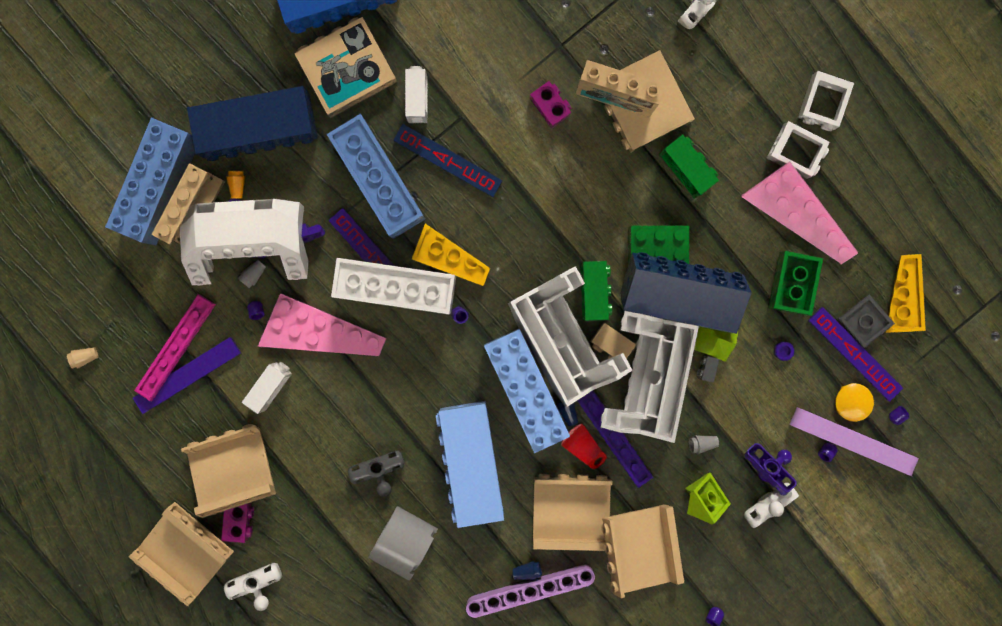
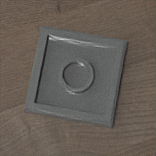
(866, 321)

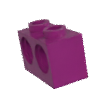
(546, 106)
(232, 519)

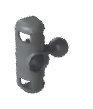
(387, 464)

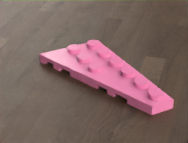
(793, 204)
(308, 328)

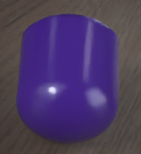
(254, 308)
(459, 315)
(899, 415)
(830, 451)
(715, 616)

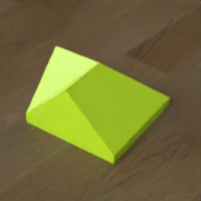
(715, 342)
(706, 499)

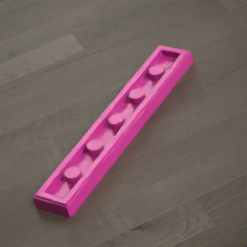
(174, 347)

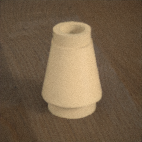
(81, 357)

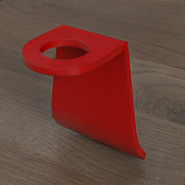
(583, 446)

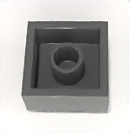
(708, 368)

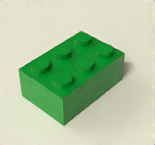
(689, 166)
(659, 241)
(795, 283)
(595, 290)

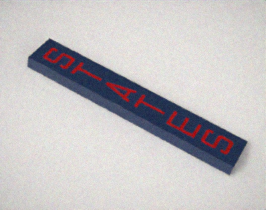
(447, 160)

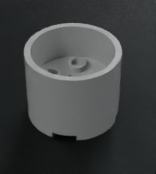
(403, 543)

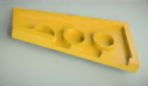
(446, 256)
(907, 296)

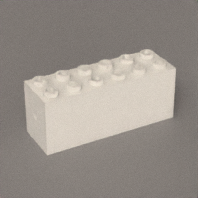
(393, 286)

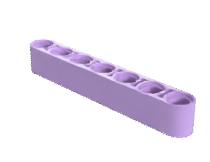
(854, 441)
(523, 598)

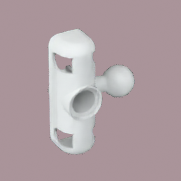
(696, 11)
(769, 505)
(242, 586)

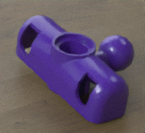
(777, 472)

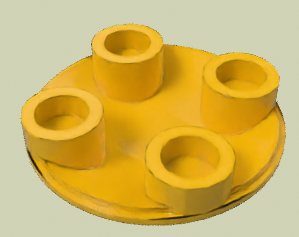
(854, 402)

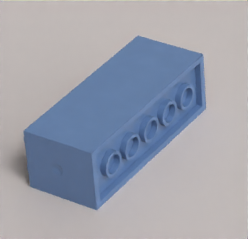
(376, 176)
(151, 181)

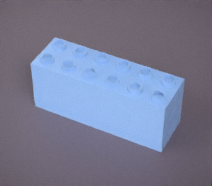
(526, 390)
(470, 464)

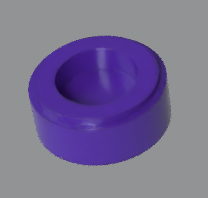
(783, 351)

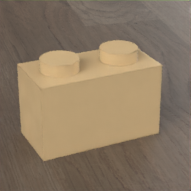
(611, 342)

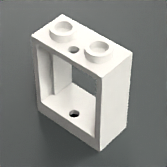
(830, 82)
(416, 94)
(788, 127)
(267, 387)

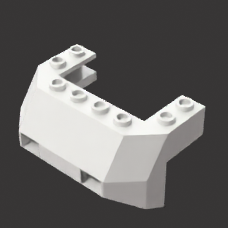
(242, 230)
(559, 341)
(656, 378)

